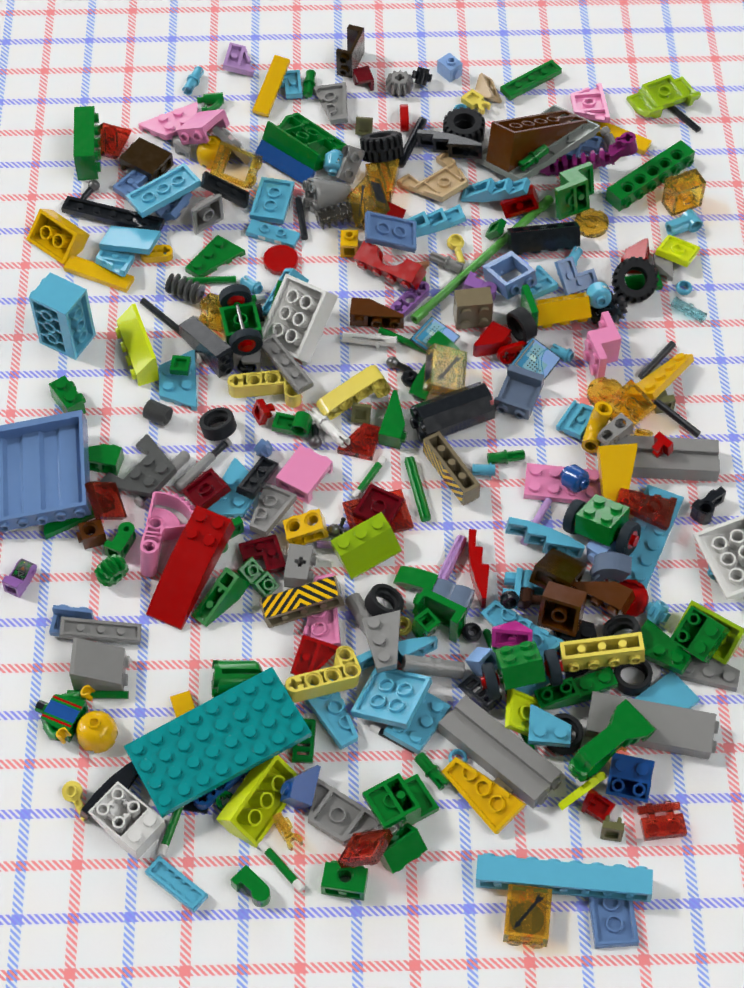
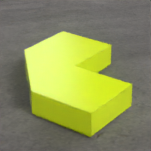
(582, 790)

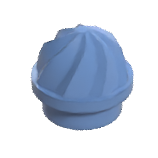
(263, 448)

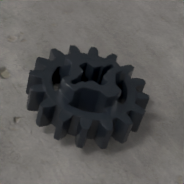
(616, 309)

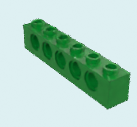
(650, 175)

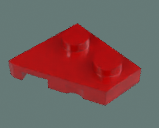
(312, 655)

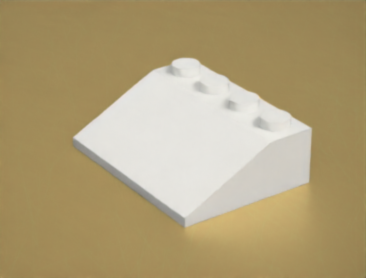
(299, 316)
(724, 553)

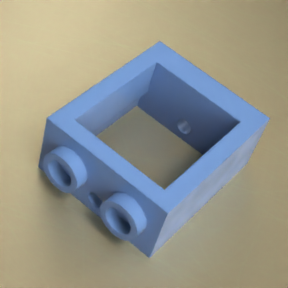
(505, 264)

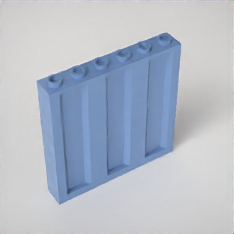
(44, 470)

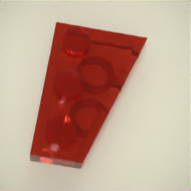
(648, 508)

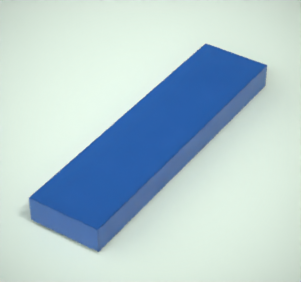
(284, 162)

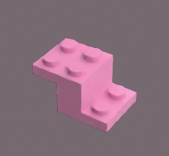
(602, 346)

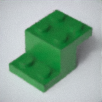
(574, 190)
(400, 801)

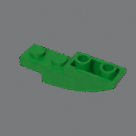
(576, 690)

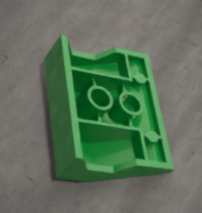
(302, 140)

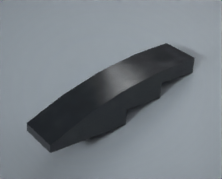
(454, 145)
(125, 776)

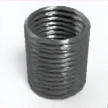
(157, 412)

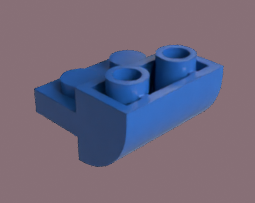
(630, 777)

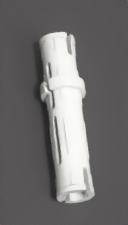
(347, 337)
(324, 424)

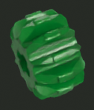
(111, 570)

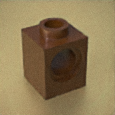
(96, 539)

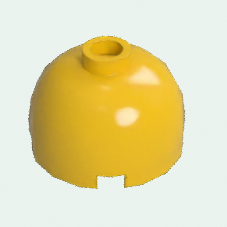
(207, 151)
(96, 731)

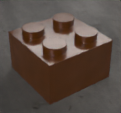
(562, 608)

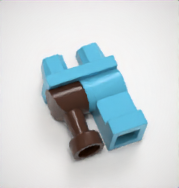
(523, 587)

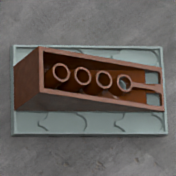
(515, 137)

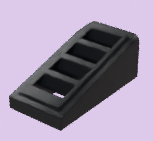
(487, 706)

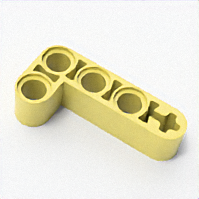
(262, 384)
(353, 390)
(301, 690)

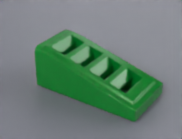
(311, 723)

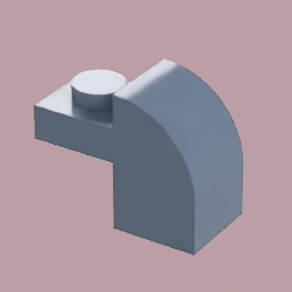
(612, 566)

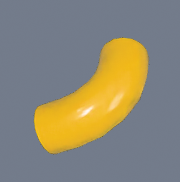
(597, 421)

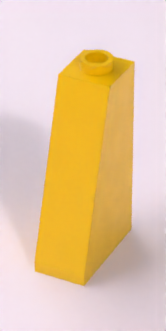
(615, 468)

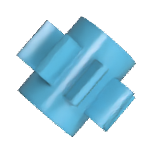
(657, 612)

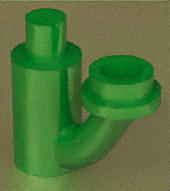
(213, 99)

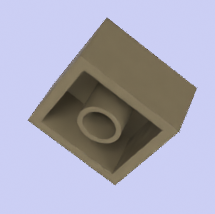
(472, 308)

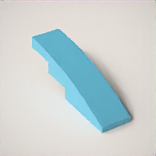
(489, 190)
(438, 220)
(544, 536)
(414, 646)

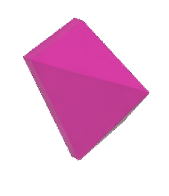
(510, 634)

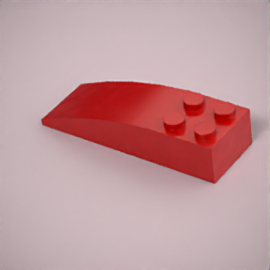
(190, 566)

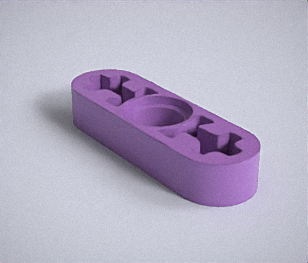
(411, 293)

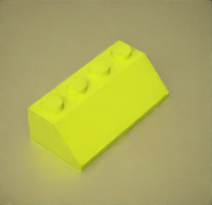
(137, 347)
(256, 801)

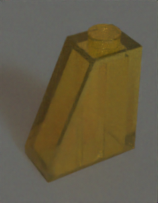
(387, 173)

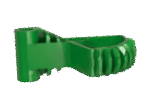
(625, 728)

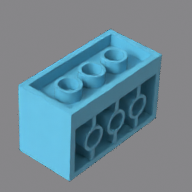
(62, 315)

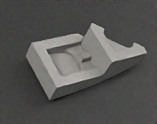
(179, 148)
(663, 266)

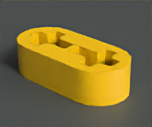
(157, 254)

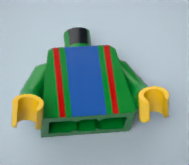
(63, 713)

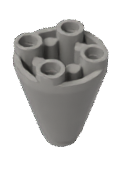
(324, 193)

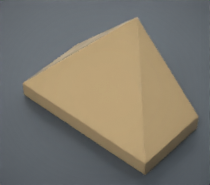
(486, 87)

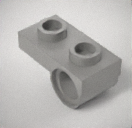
(350, 163)

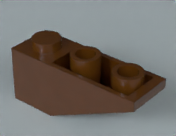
(373, 314)
(608, 594)

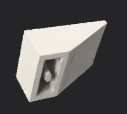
(128, 820)

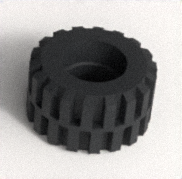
(465, 123)
(382, 146)
(642, 266)

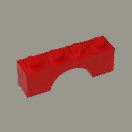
(407, 273)

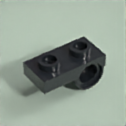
(707, 505)

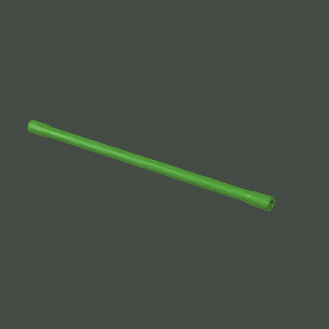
(424, 310)

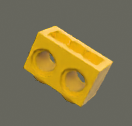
(306, 530)

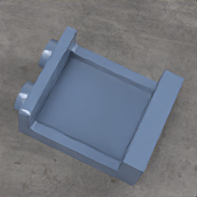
(519, 392)

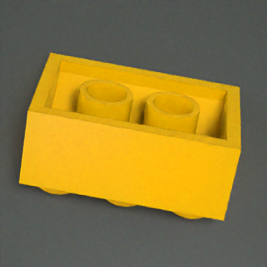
(57, 235)
(563, 309)

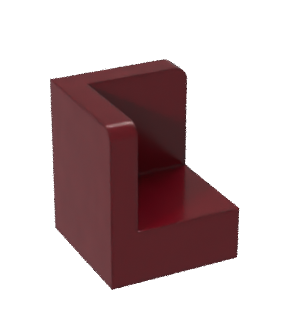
(363, 75)

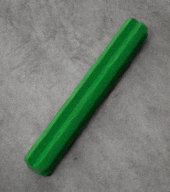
(417, 489)

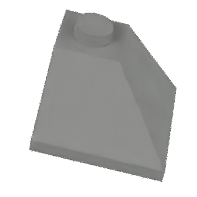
(207, 213)

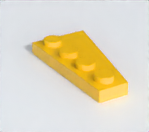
(663, 376)
(486, 797)

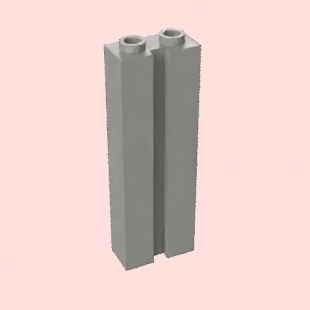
(689, 460)
(677, 728)
(500, 752)

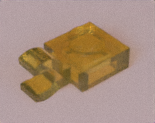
(284, 828)

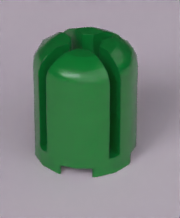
(232, 673)

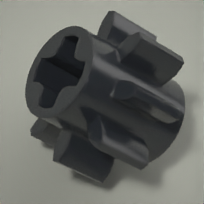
(421, 76)

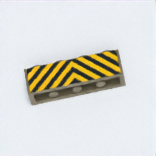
(451, 468)
(301, 601)

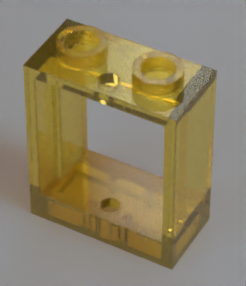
(221, 160)

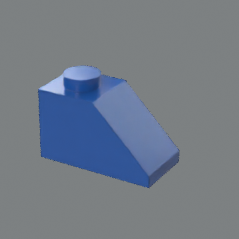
(301, 788)

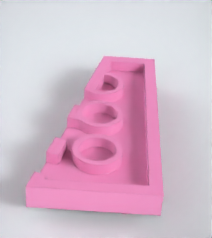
(324, 625)

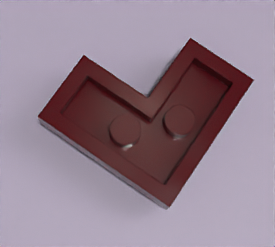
(266, 549)

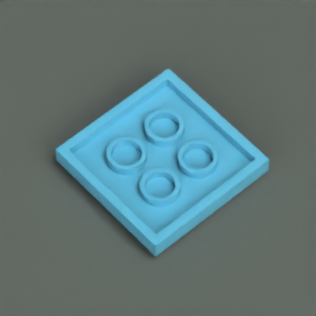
(391, 697)

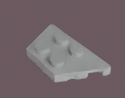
(338, 814)

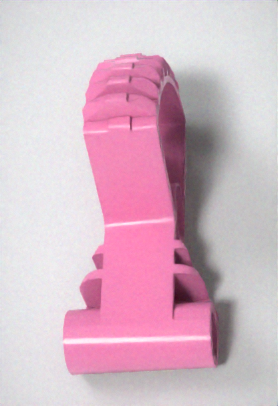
(161, 526)

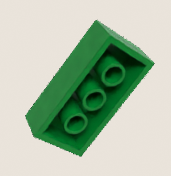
(86, 143)

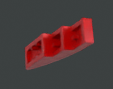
(478, 571)

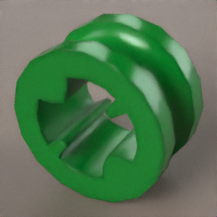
(226, 794)

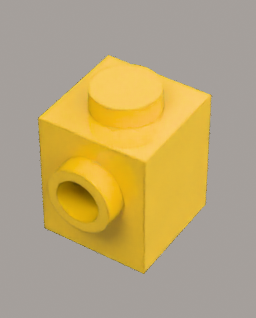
(348, 243)

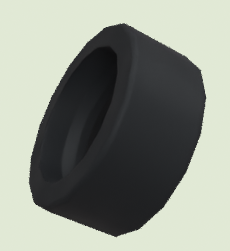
(521, 324)
(214, 416)
(386, 592)
(620, 622)
(631, 689)
(577, 727)

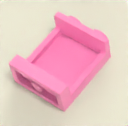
(195, 129)
(304, 473)

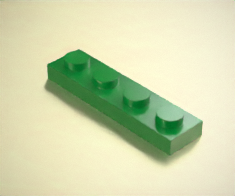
(530, 80)

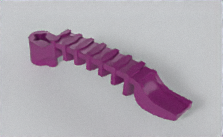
(623, 146)

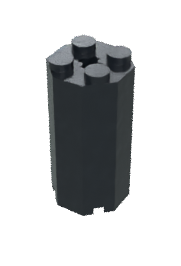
(453, 411)

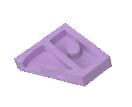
(238, 60)

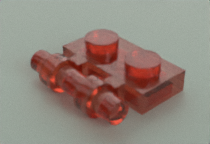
(662, 826)

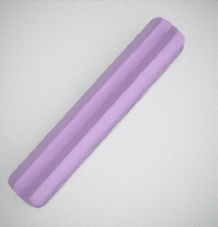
(452, 557)

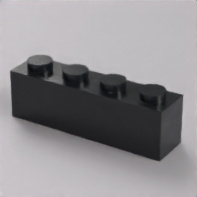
(544, 237)

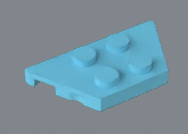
(179, 388)
(233, 503)

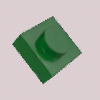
(496, 229)
(180, 365)

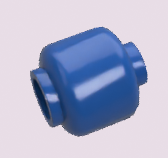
(574, 478)

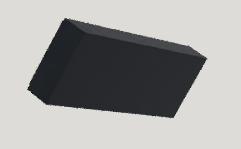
(227, 190)
(257, 477)

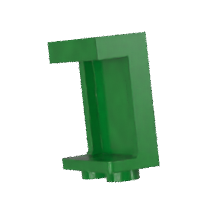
(448, 612)

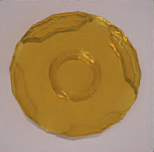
(592, 223)
(602, 389)

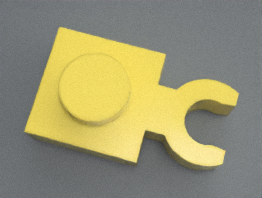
(475, 100)

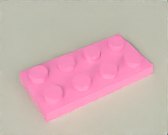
(545, 482)

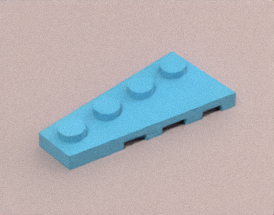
(496, 615)

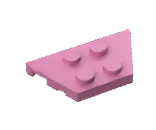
(591, 104)
(166, 124)

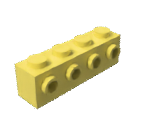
(602, 652)

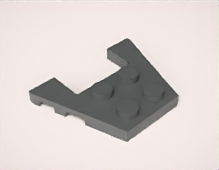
(149, 474)

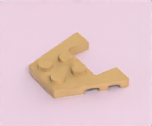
(439, 185)

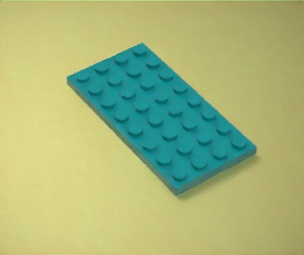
(217, 741)

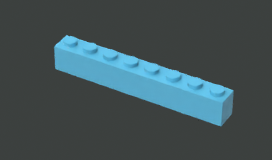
(566, 878)

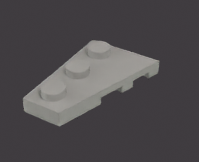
(334, 101)
(225, 135)
(271, 507)
(383, 639)
(711, 674)

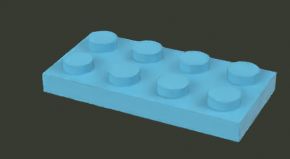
(163, 190)

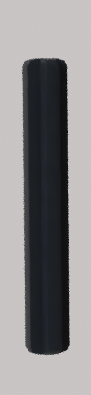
(411, 142)

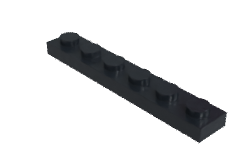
(110, 214)

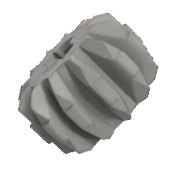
(399, 83)

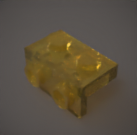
(210, 312)

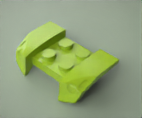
(662, 94)

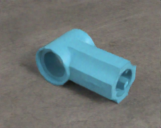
(688, 221)

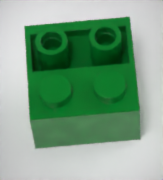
(699, 634)

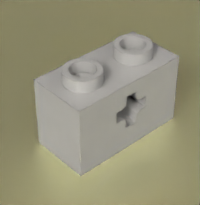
(299, 565)

